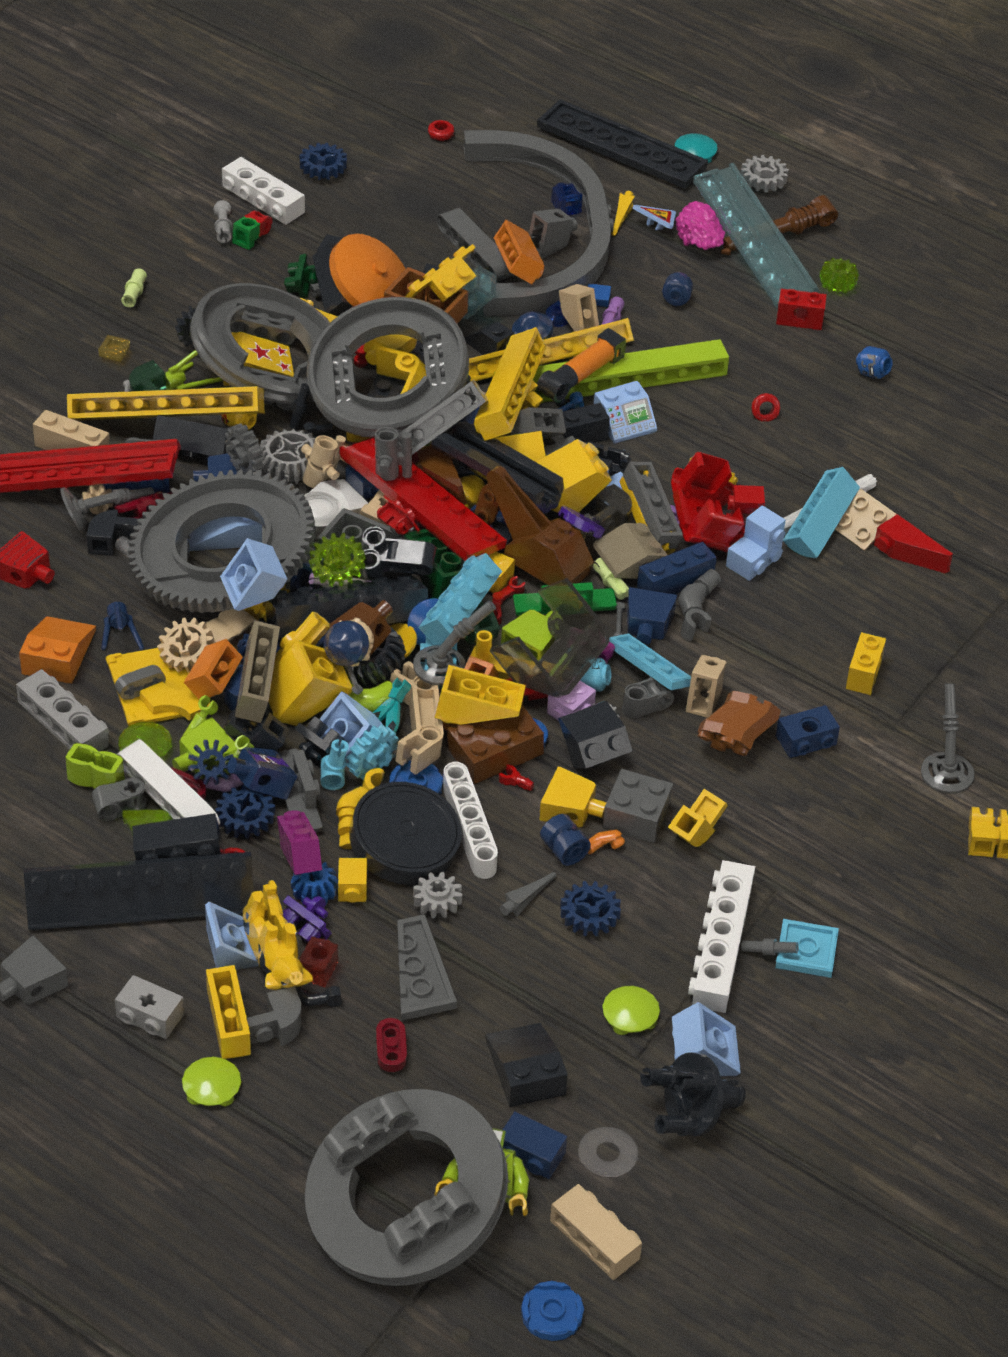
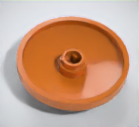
(363, 268)

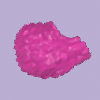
(700, 226)

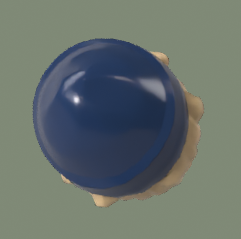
(531, 320)
(348, 642)

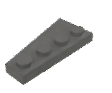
(421, 971)

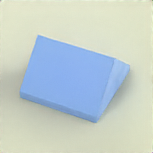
(228, 938)

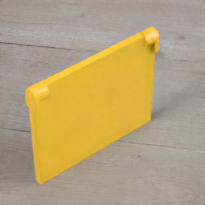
(135, 709)

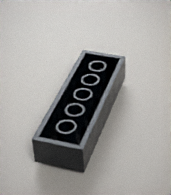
(293, 608)

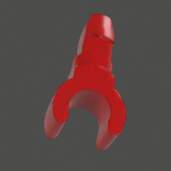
(514, 778)

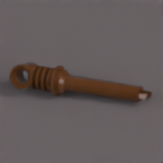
(818, 212)

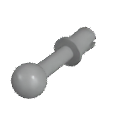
(223, 225)

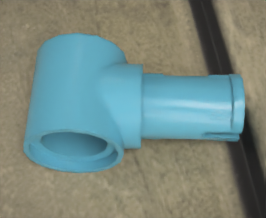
(334, 766)

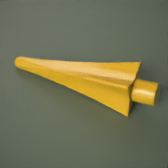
(625, 206)

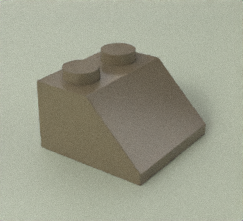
(628, 549)

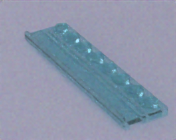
(753, 232)

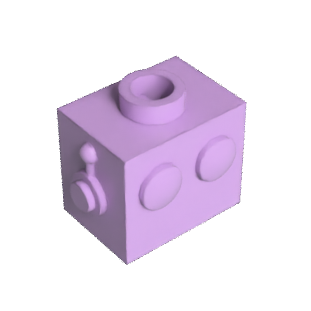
(579, 698)

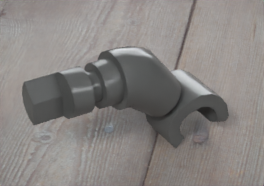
(691, 603)

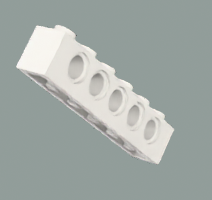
(723, 935)

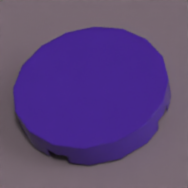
(580, 521)

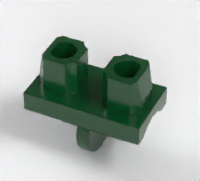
(300, 277)

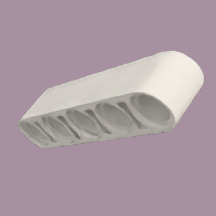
(162, 782)
(475, 830)

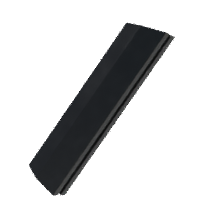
(481, 456)

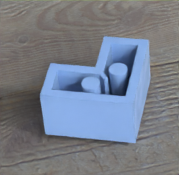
(759, 544)

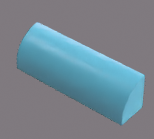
(821, 513)

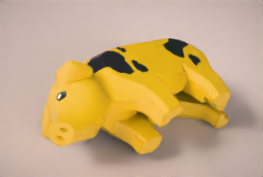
(273, 940)

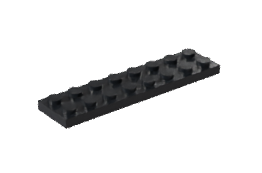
(622, 143)

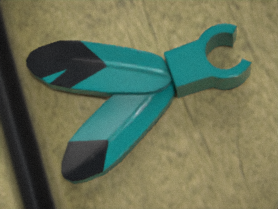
(391, 707)

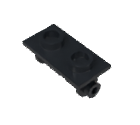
(620, 457)

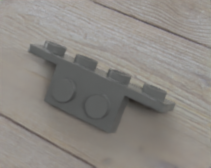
(305, 789)

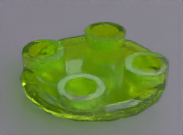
(150, 733)

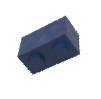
(535, 1144)

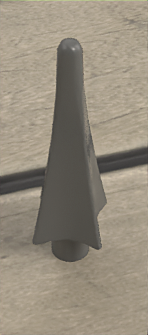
(520, 898)

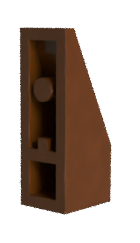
(442, 471)

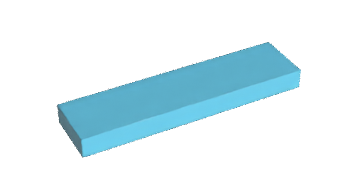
(650, 662)

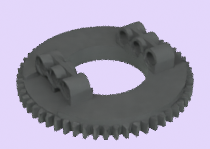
(161, 543)

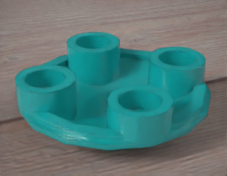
(698, 145)

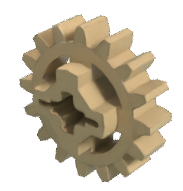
(184, 642)

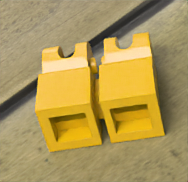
(984, 835)

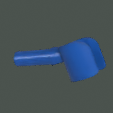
(576, 401)

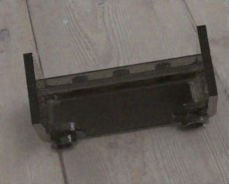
(577, 644)

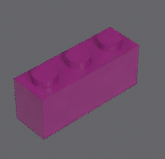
(299, 842)

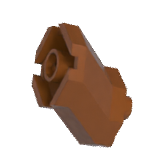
(738, 723)

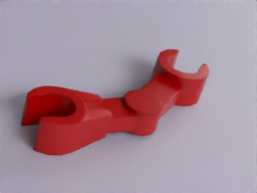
(499, 597)

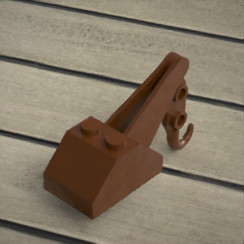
(539, 546)

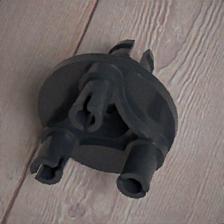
(692, 1094)

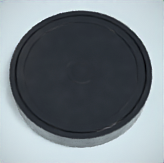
(405, 832)

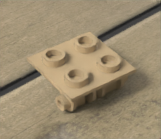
(862, 519)

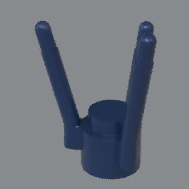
(118, 618)

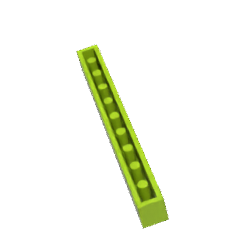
(652, 368)

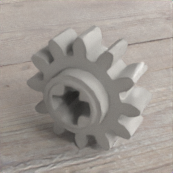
(437, 895)

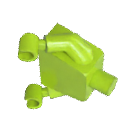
(204, 728)

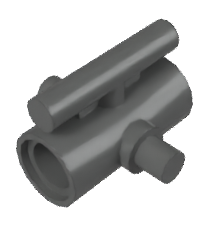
(392, 454)

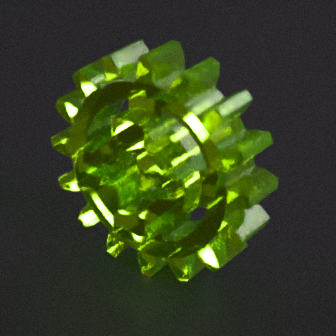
(337, 559)

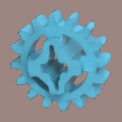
(372, 750)

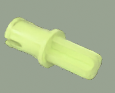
(617, 584)

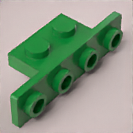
(596, 598)

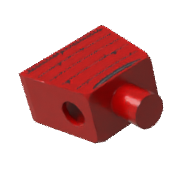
(24, 562)

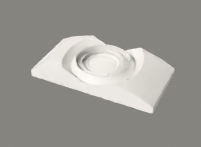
(329, 499)

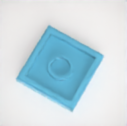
(815, 951)

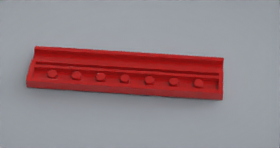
(88, 465)
(430, 503)

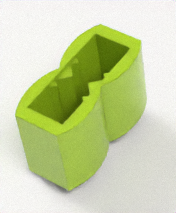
(93, 768)

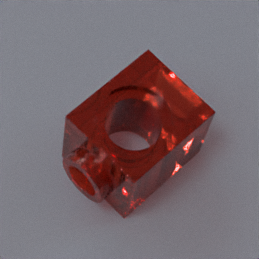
(320, 959)

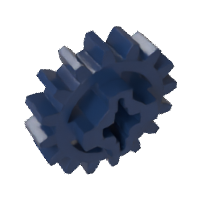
(323, 161)
(245, 812)
(590, 908)

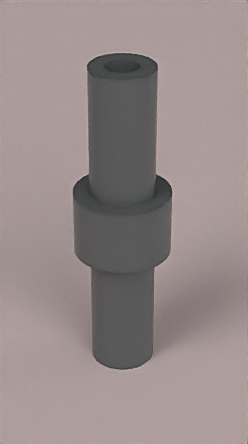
(770, 946)

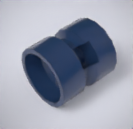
(563, 838)

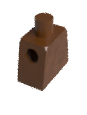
(373, 617)

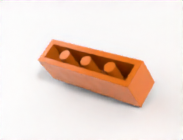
(519, 252)

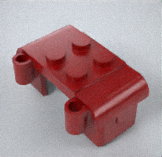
(698, 498)

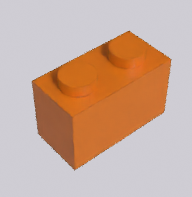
(213, 669)

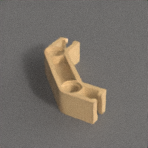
(427, 732)

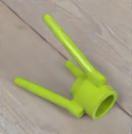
(175, 375)

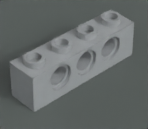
(61, 712)

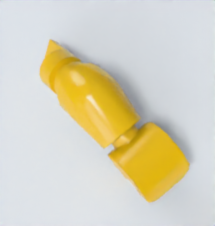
(348, 802)

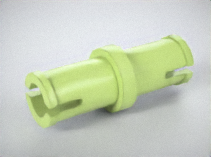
(134, 288)

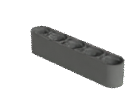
(465, 232)

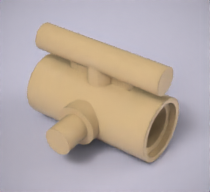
(322, 460)

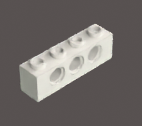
(263, 190)

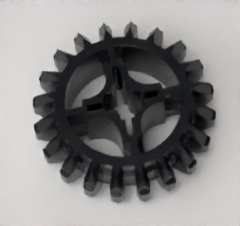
(381, 662)

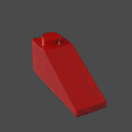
(909, 544)

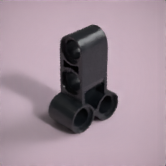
(396, 555)

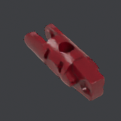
(140, 505)

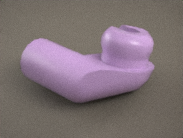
(225, 785)

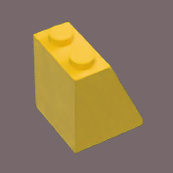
(581, 471)
(305, 683)

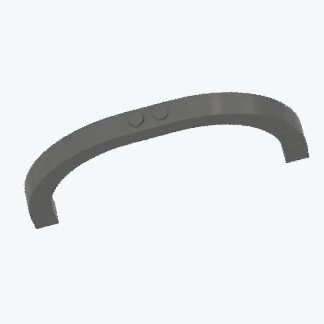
(567, 166)

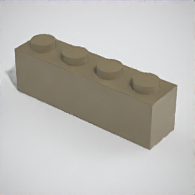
(257, 671)

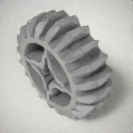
(284, 454)

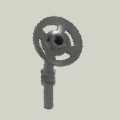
(78, 508)
(440, 655)
(948, 764)

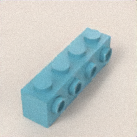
(460, 597)

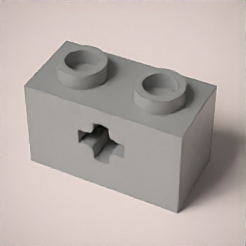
(149, 1007)

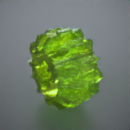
(839, 275)

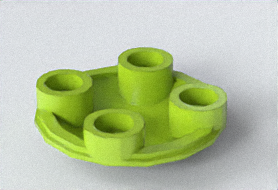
(631, 1009)
(211, 1082)

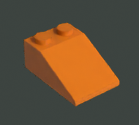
(56, 648)

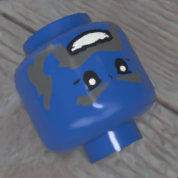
(874, 362)

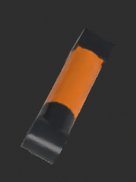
(556, 384)

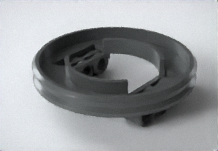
(261, 313)
(333, 375)
(437, 1231)

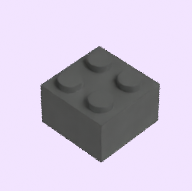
(637, 805)

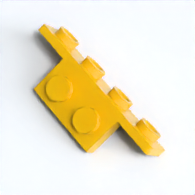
(448, 278)

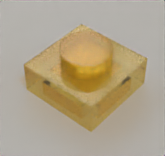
(114, 348)

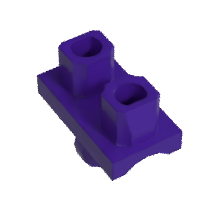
(309, 916)

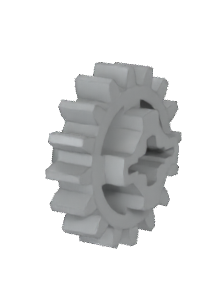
(764, 173)

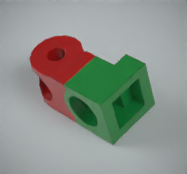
(250, 228)

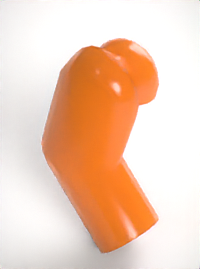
(601, 838)

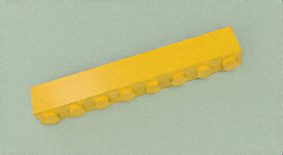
(510, 384)
(165, 403)

